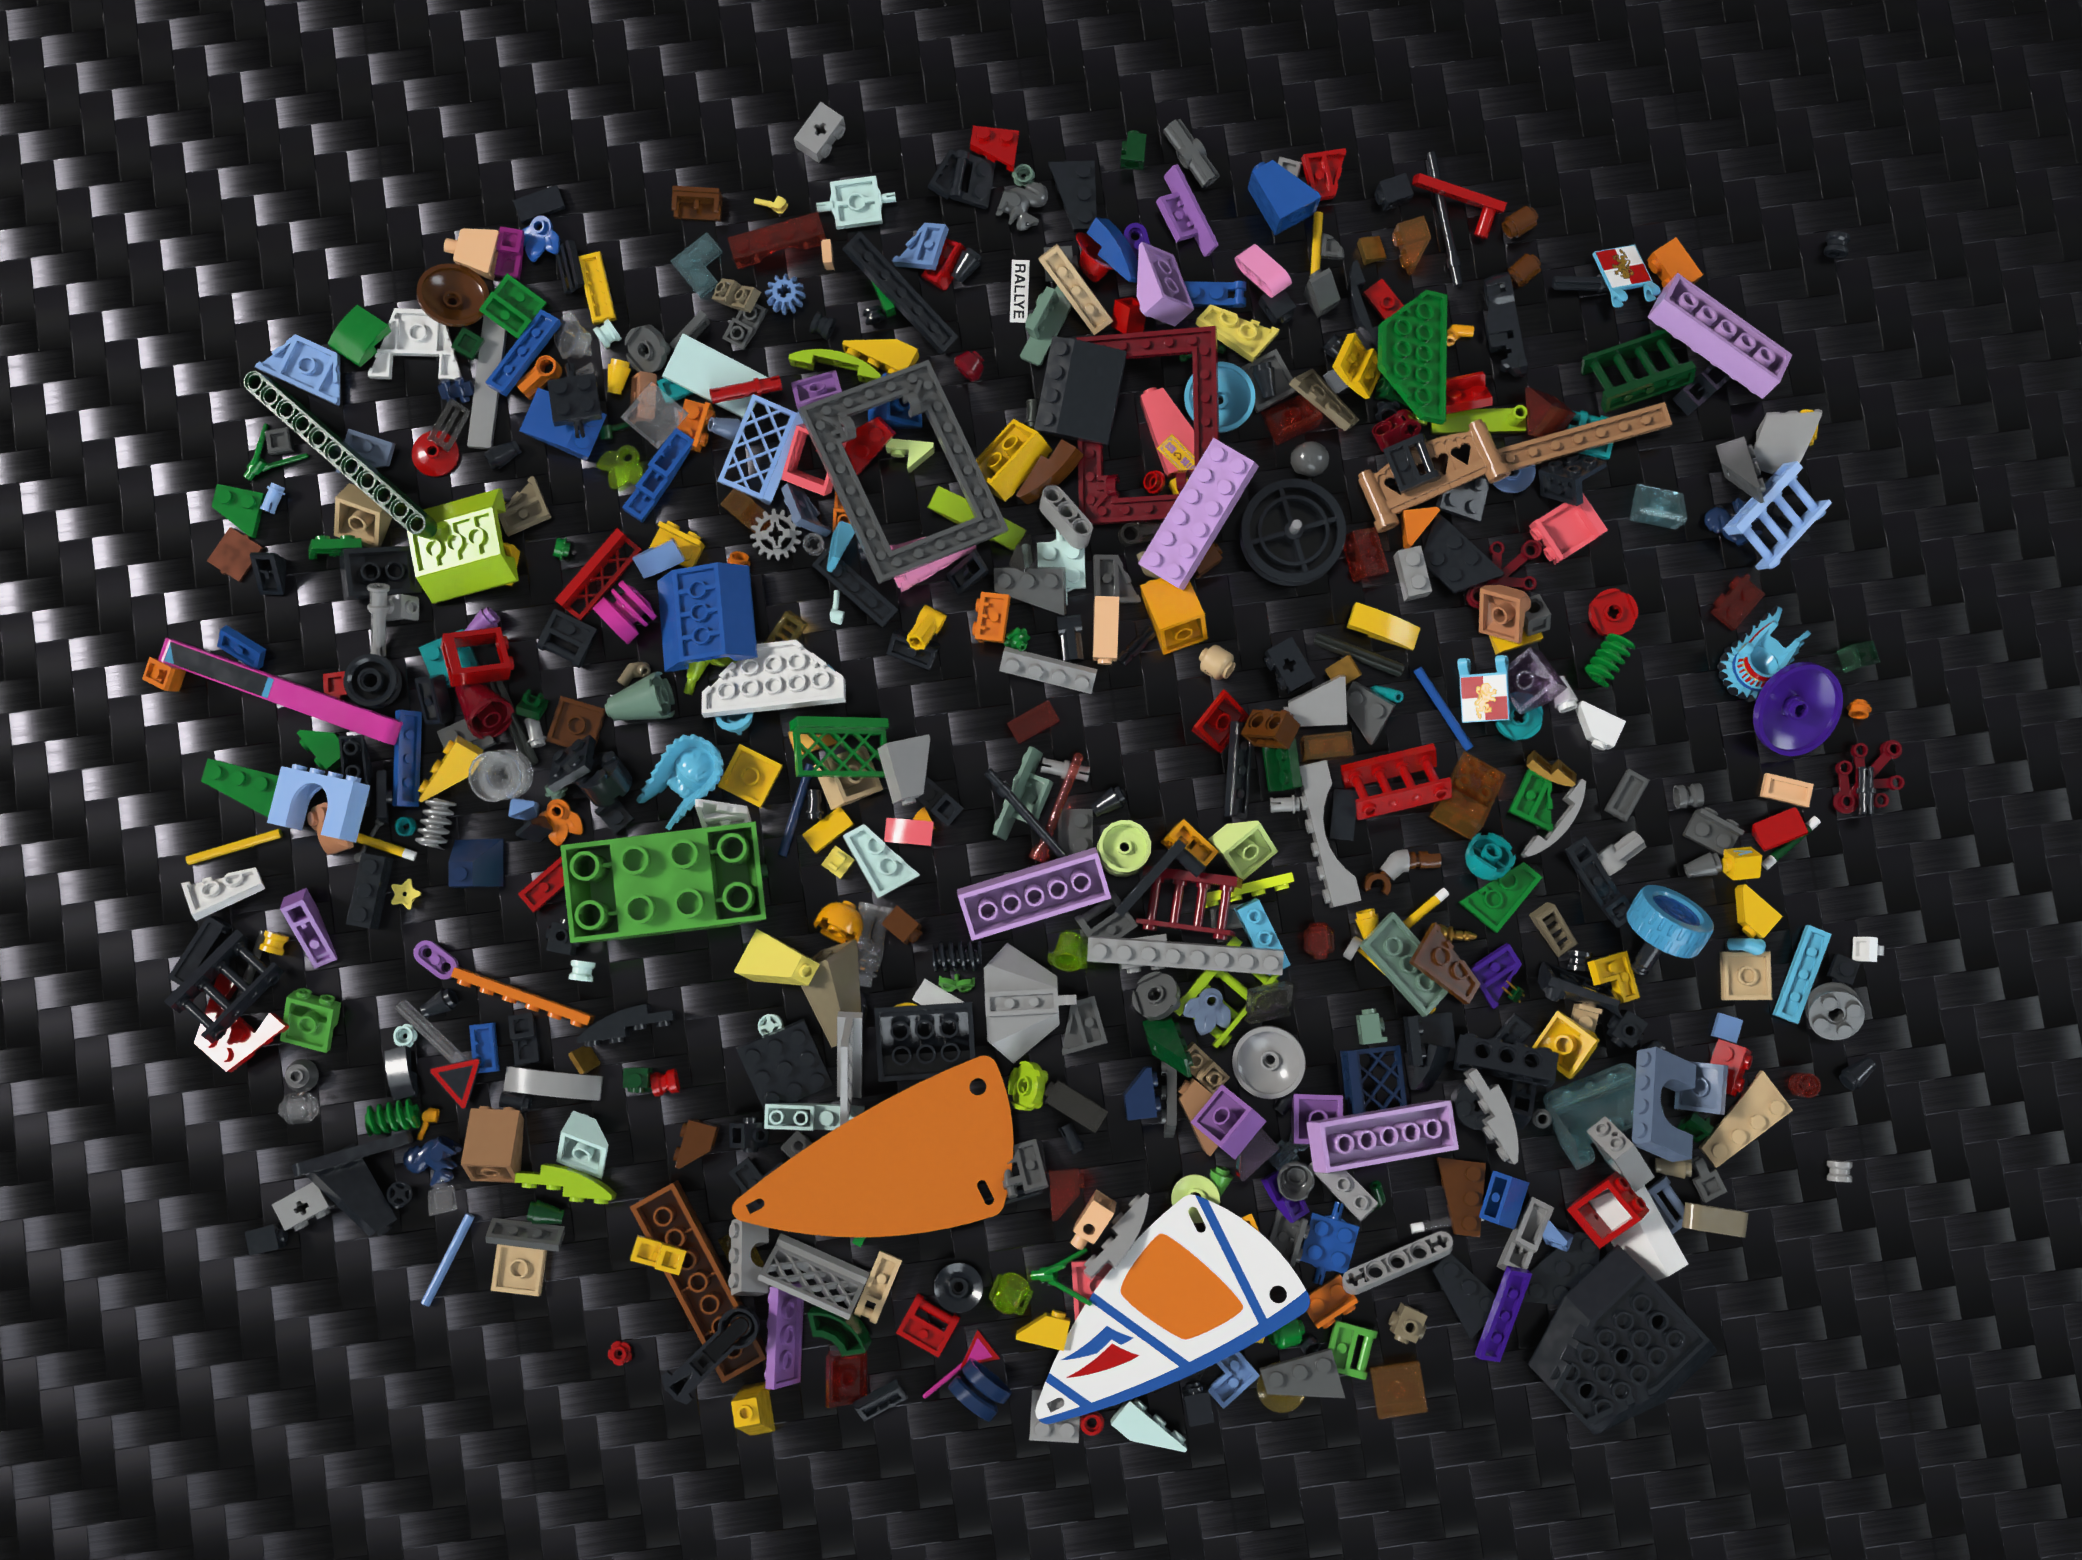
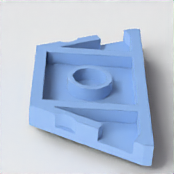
(306, 367)

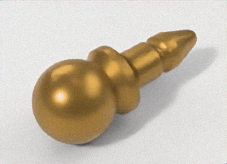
(1449, 934)

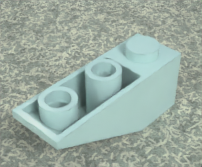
(1143, 1428)

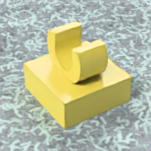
(838, 862)

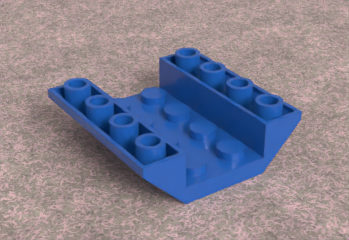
(706, 614)

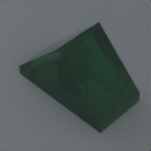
(1858, 656)

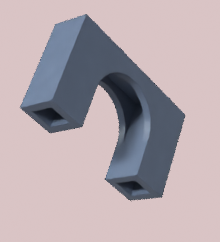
(1650, 1127)

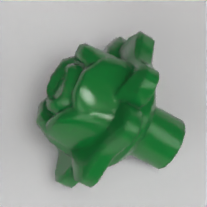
(1017, 639)

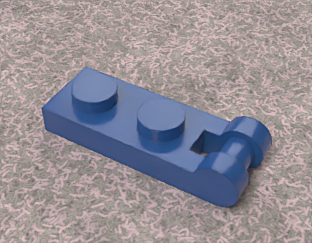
(1216, 294)

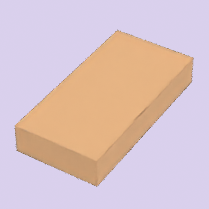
(1786, 790)

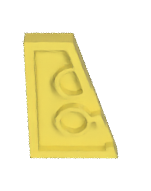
(1240, 335)

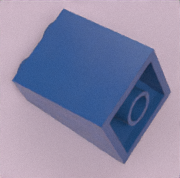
(1281, 196)

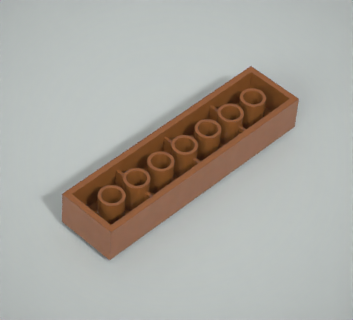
(702, 1280)

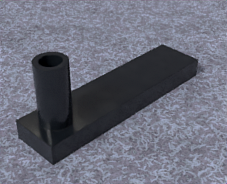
(1176, 851)

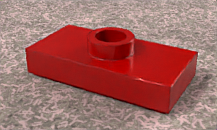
(1382, 299)

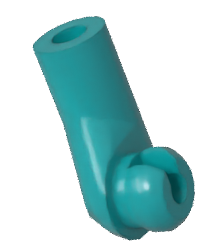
(1388, 693)

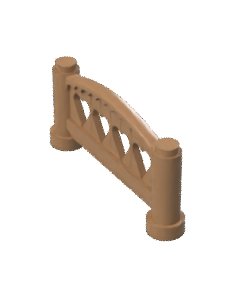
(1483, 460)

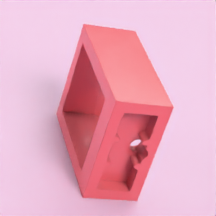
(801, 478)

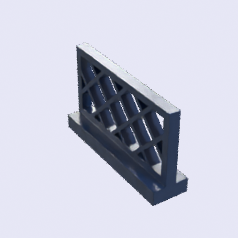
(1354, 1080)

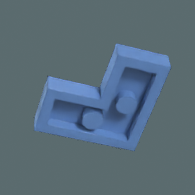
(1236, 1378)

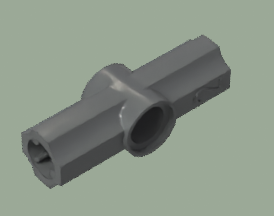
(1191, 153)

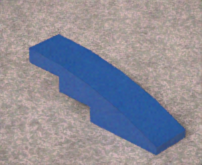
(659, 475)

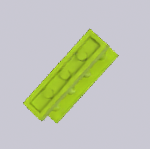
(1201, 983)

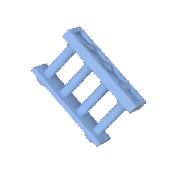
(1753, 509)

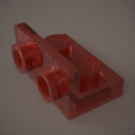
(1365, 554)
(1738, 601)

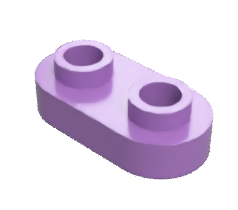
(437, 960)

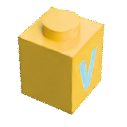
(1741, 863)

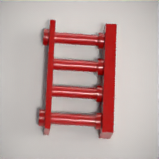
(1390, 766)

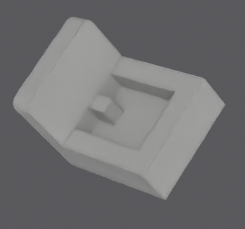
(402, 607)

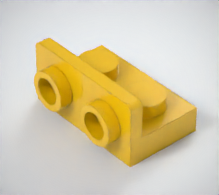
(688, 543)

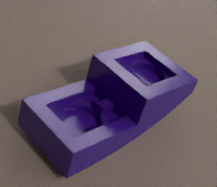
(1291, 1210)

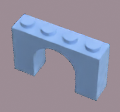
(344, 797)

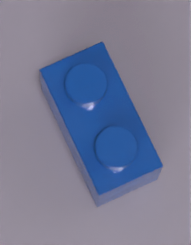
(1503, 1200)

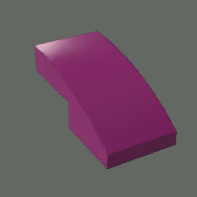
(510, 252)

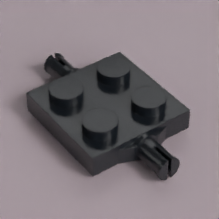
(574, 400)

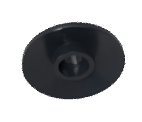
(955, 1300)

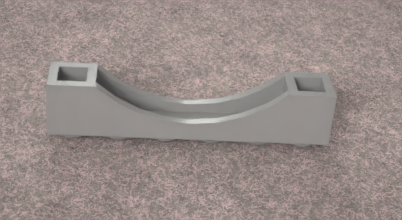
(1339, 883)

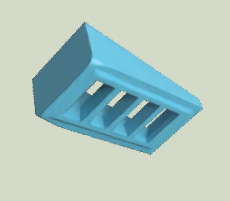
(840, 539)

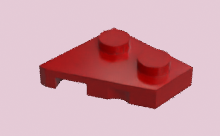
(1323, 171)

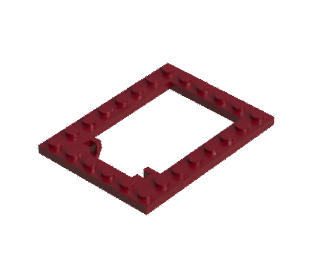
(1098, 493)

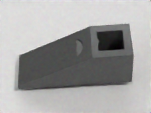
(1739, 469)

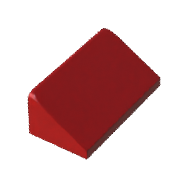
(949, 256)
(1779, 829)

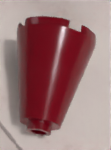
(484, 710)

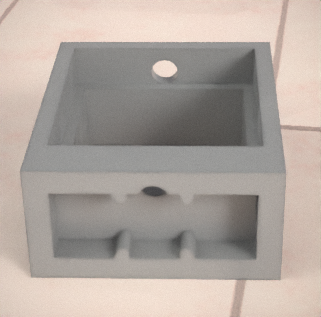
(1620, 1153)

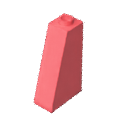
(1163, 420)

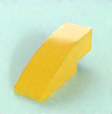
(1383, 626)

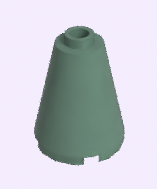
(642, 700)

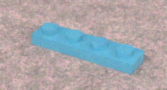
(1801, 974)

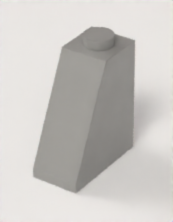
(1321, 704)
(905, 768)

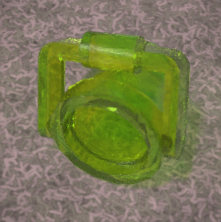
(1068, 953)
(1010, 1293)

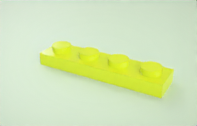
(1255, 888)

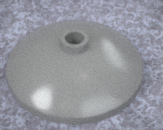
(1266, 1078)

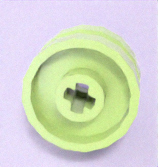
(1113, 858)

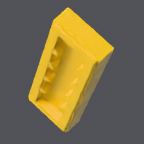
(597, 288)

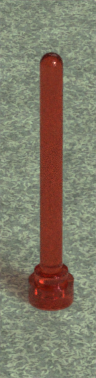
(1041, 851)

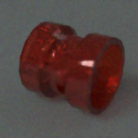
(1810, 1086)

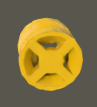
(274, 942)

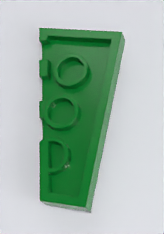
(242, 784)

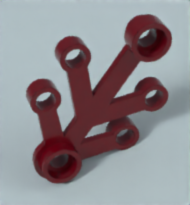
(1508, 570)
(1859, 761)

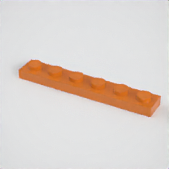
(512, 994)

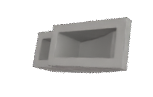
(1527, 1235)

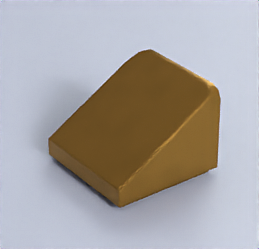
(1371, 249)
(1344, 666)
(584, 1059)

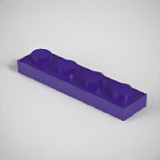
(1503, 1314)

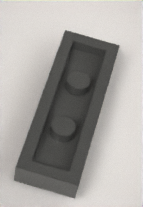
(525, 1234)

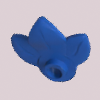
(540, 240)

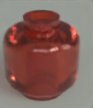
(1319, 940)

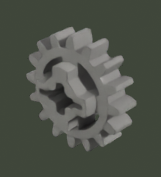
(764, 535)

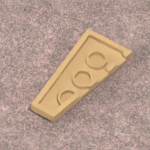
(1746, 1120)

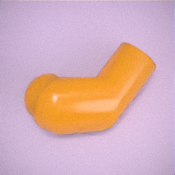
(1456, 331)

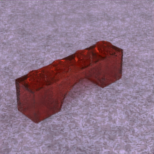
(754, 245)

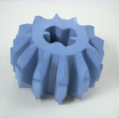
(792, 298)

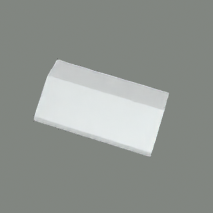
(1645, 1242)

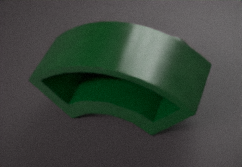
(848, 1335)

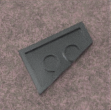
(1036, 586)
(1169, 1094)
(1304, 1376)

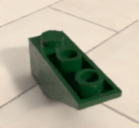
(1167, 1045)

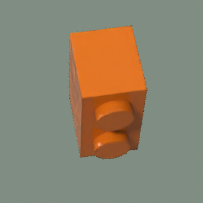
(1673, 259)

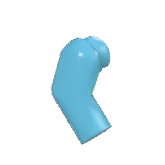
(1749, 945)

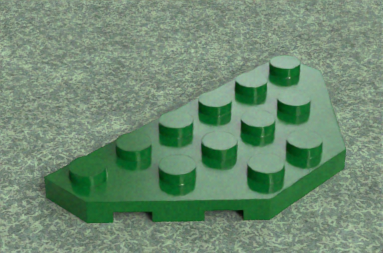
(1415, 354)

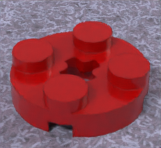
(1617, 600)

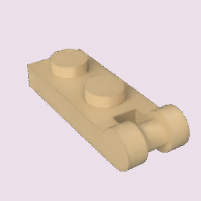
(878, 1285)

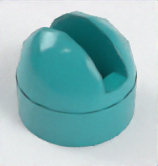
(405, 821)

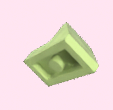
(916, 450)

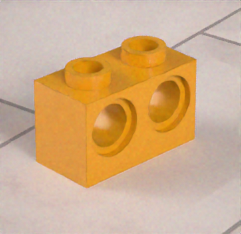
(1197, 844)

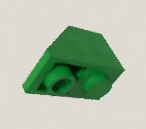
(324, 746)

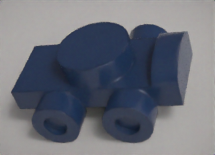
(457, 388)

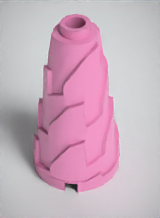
(915, 576)

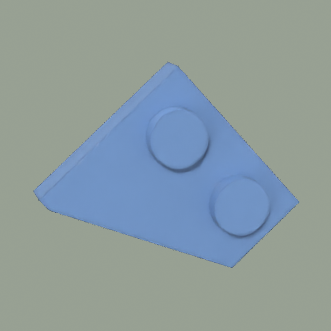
(924, 248)

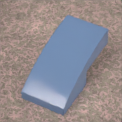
(659, 558)

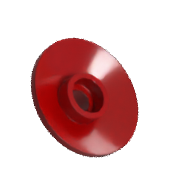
(436, 464)

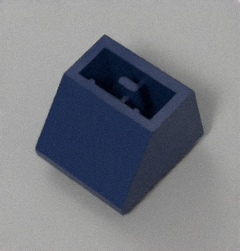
(1140, 1098)

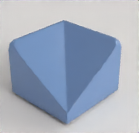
(523, 809)
(1557, 1238)

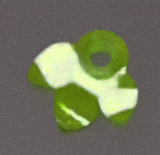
(620, 470)

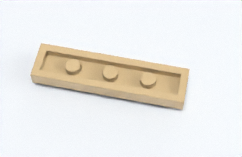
(1075, 289)

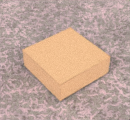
(827, 254)

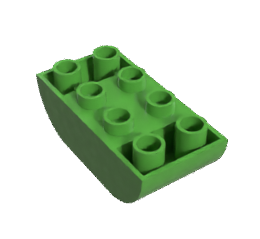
(663, 883)

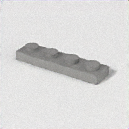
(1048, 670)

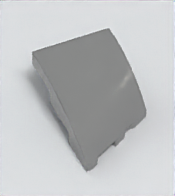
(1784, 438)

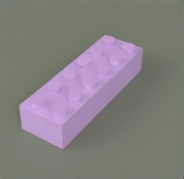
(1720, 336)
(1198, 514)
(1033, 893)
(1382, 1136)

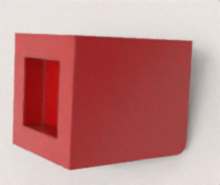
(1128, 316)

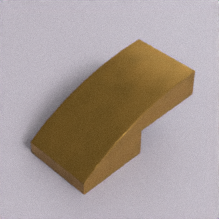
(1556, 773)

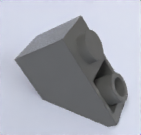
(1321, 292)

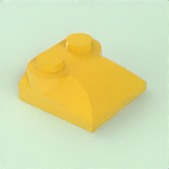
(1570, 1041)

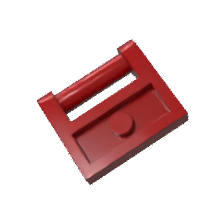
(922, 1331)

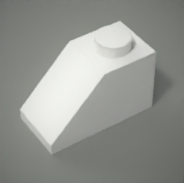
(1599, 726)

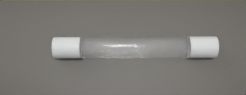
(1431, 1225)

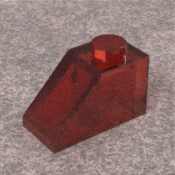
(1064, 1189)

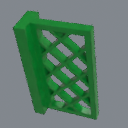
(837, 726)

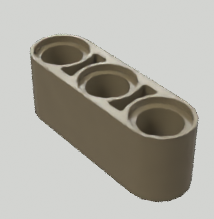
(1715, 1220)

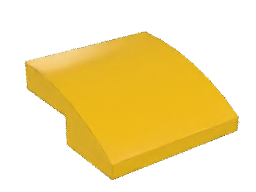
(1357, 366)

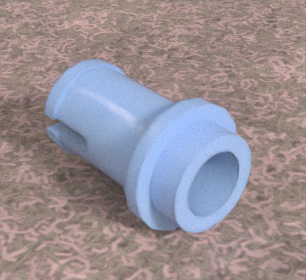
(272, 498)

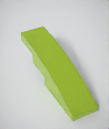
(958, 511)

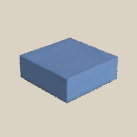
(1727, 1027)

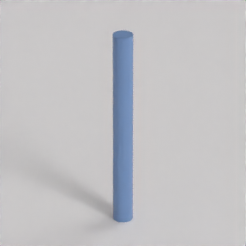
(447, 1259)

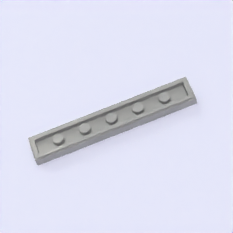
(485, 398)

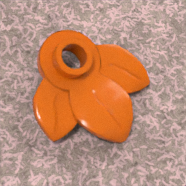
(564, 823)

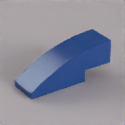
(1115, 248)

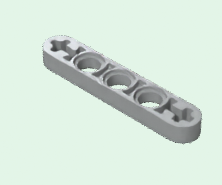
(1390, 1272)

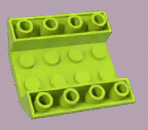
(466, 549)

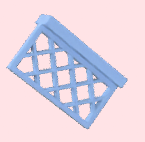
(775, 471)

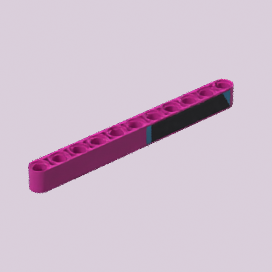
(280, 691)

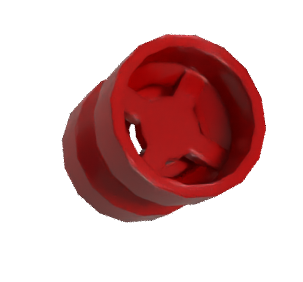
(665, 1082)

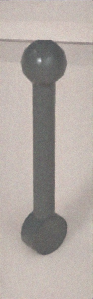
(377, 824)

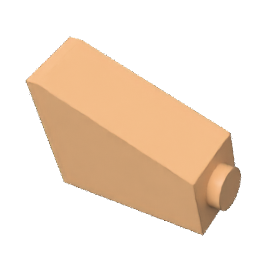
(1105, 629)

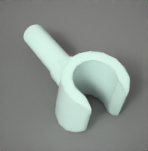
(836, 615)

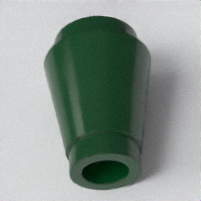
(544, 1213)

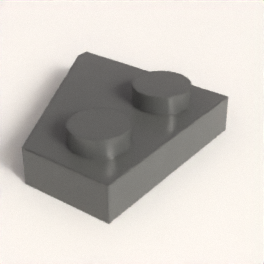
(1083, 1027)

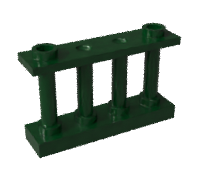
(1643, 388)

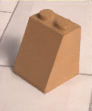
(1192, 1098)
(493, 1144)

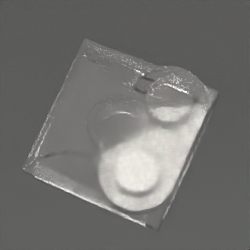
(654, 414)

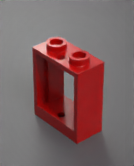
(478, 674)
(1594, 1224)

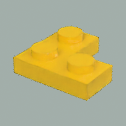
(1618, 971)

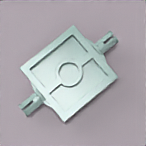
(856, 202)
(1061, 554)

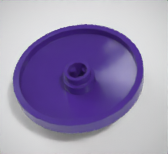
(1798, 708)

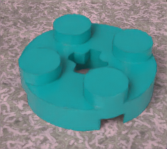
(1521, 731)

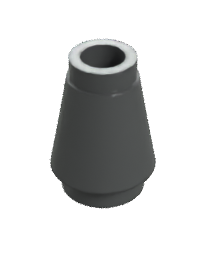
(1704, 866)

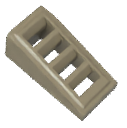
(1542, 912)

